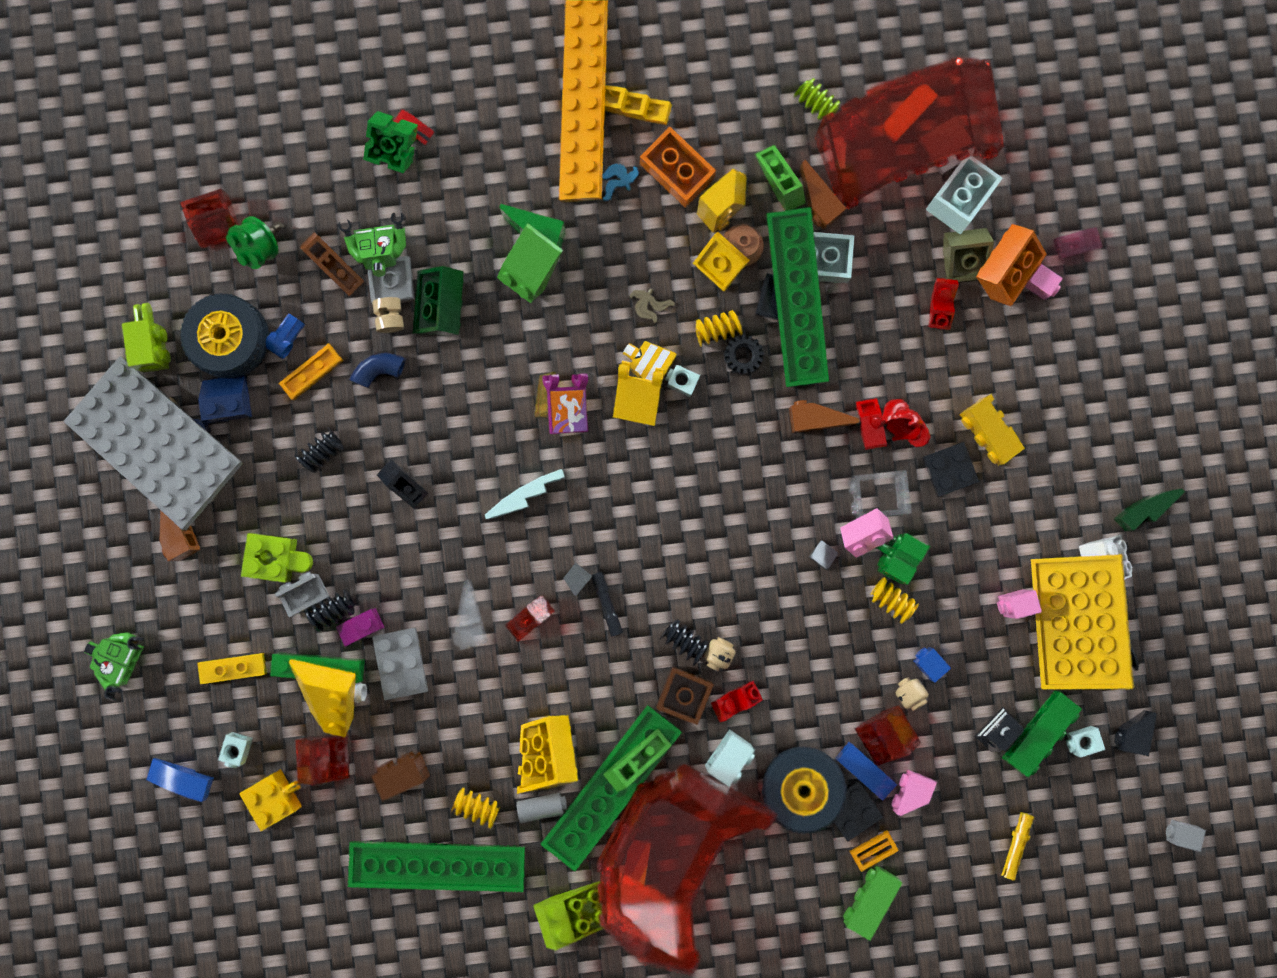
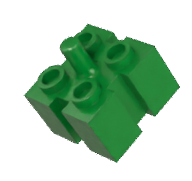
(390, 142)
(901, 558)

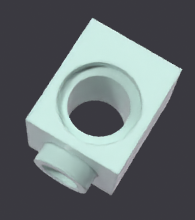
(686, 389)
(243, 744)
(1093, 745)

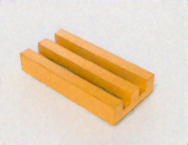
(868, 844)

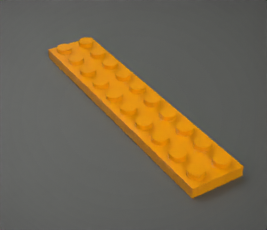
(583, 100)

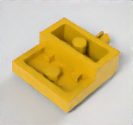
(271, 799)

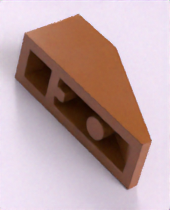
(823, 202)
(331, 264)
(812, 417)
(175, 542)

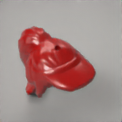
(903, 423)

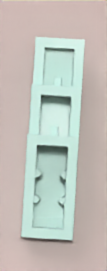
(518, 499)

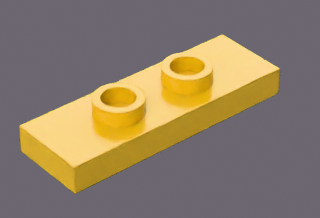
(232, 668)

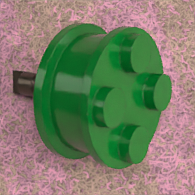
(254, 242)

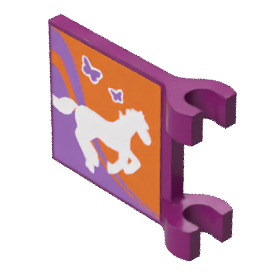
(567, 404)

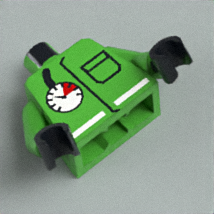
(376, 246)
(114, 661)

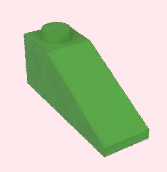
(781, 178)
(637, 760)

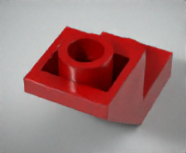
(942, 303)
(871, 437)
(736, 701)

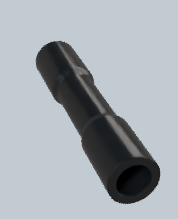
(610, 615)

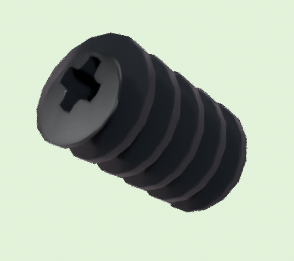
(320, 451)
(331, 612)
(685, 641)

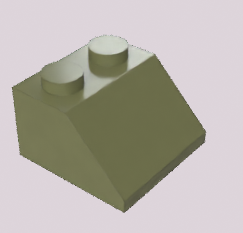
(966, 253)

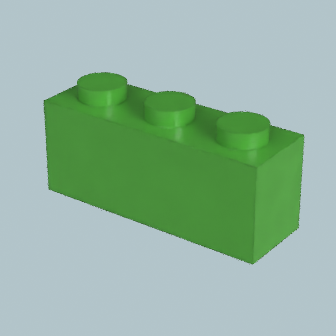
(872, 902)

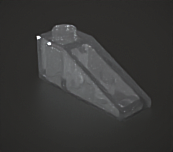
(469, 624)

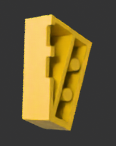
(991, 431)

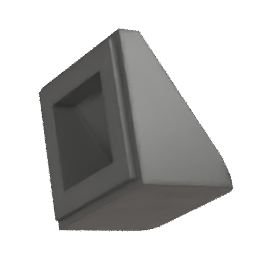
(823, 555)
(577, 578)

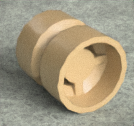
(388, 322)

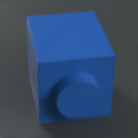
(931, 664)

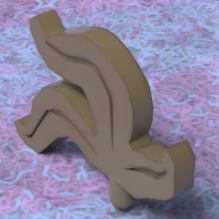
(641, 305)

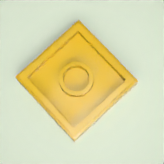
(721, 261)

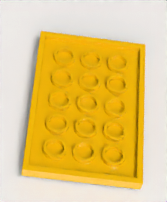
(1082, 623)

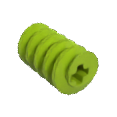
(816, 99)

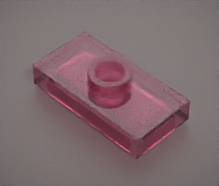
(1077, 243)

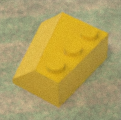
(723, 200)
(327, 694)
(547, 754)

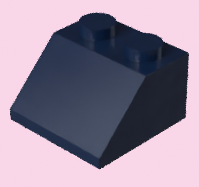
(224, 399)

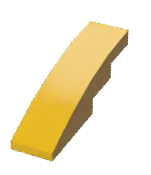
(636, 105)

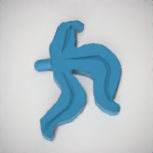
(625, 179)

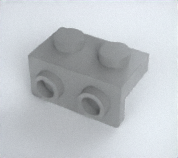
(302, 594)

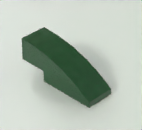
(1147, 509)

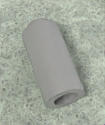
(541, 807)

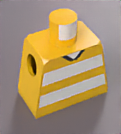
(648, 358)

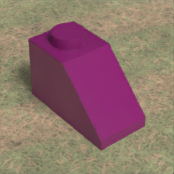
(360, 627)

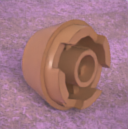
(746, 240)

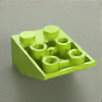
(569, 916)

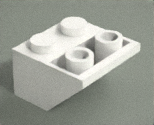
(1108, 546)

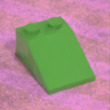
(530, 264)

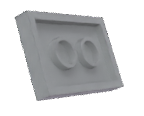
(400, 663)

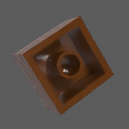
(684, 695)
(400, 776)

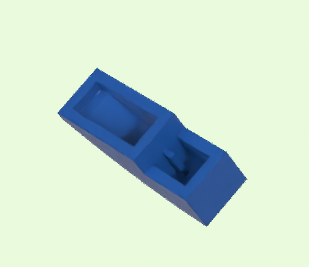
(866, 771)
(180, 780)

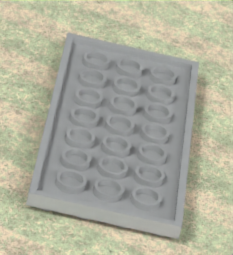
(153, 443)

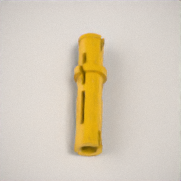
(1019, 840)

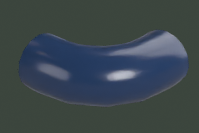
(377, 365)

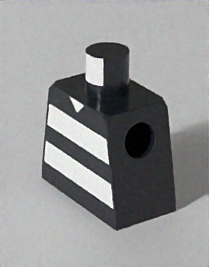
(1000, 731)

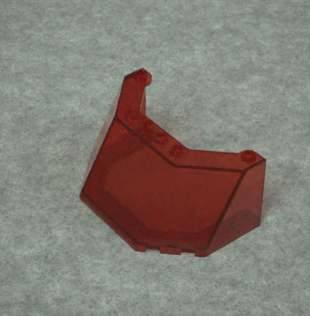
(911, 127)
(676, 833)

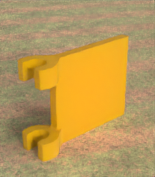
(637, 397)

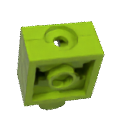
(145, 341)
(273, 558)

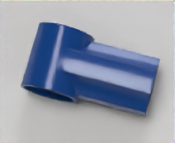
(281, 341)

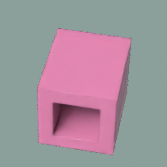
(1044, 282)

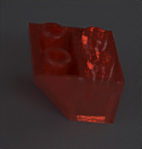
(209, 217)
(888, 736)
(322, 759)

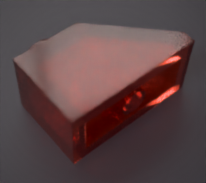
(529, 618)

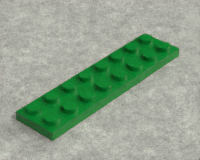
(797, 296)
(598, 801)
(436, 866)

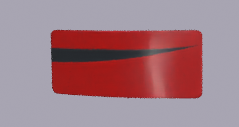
(423, 131)

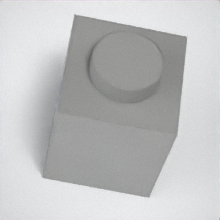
(1185, 835)

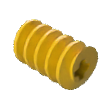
(717, 327)
(893, 600)
(476, 808)

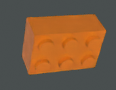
(677, 167)
(1011, 264)

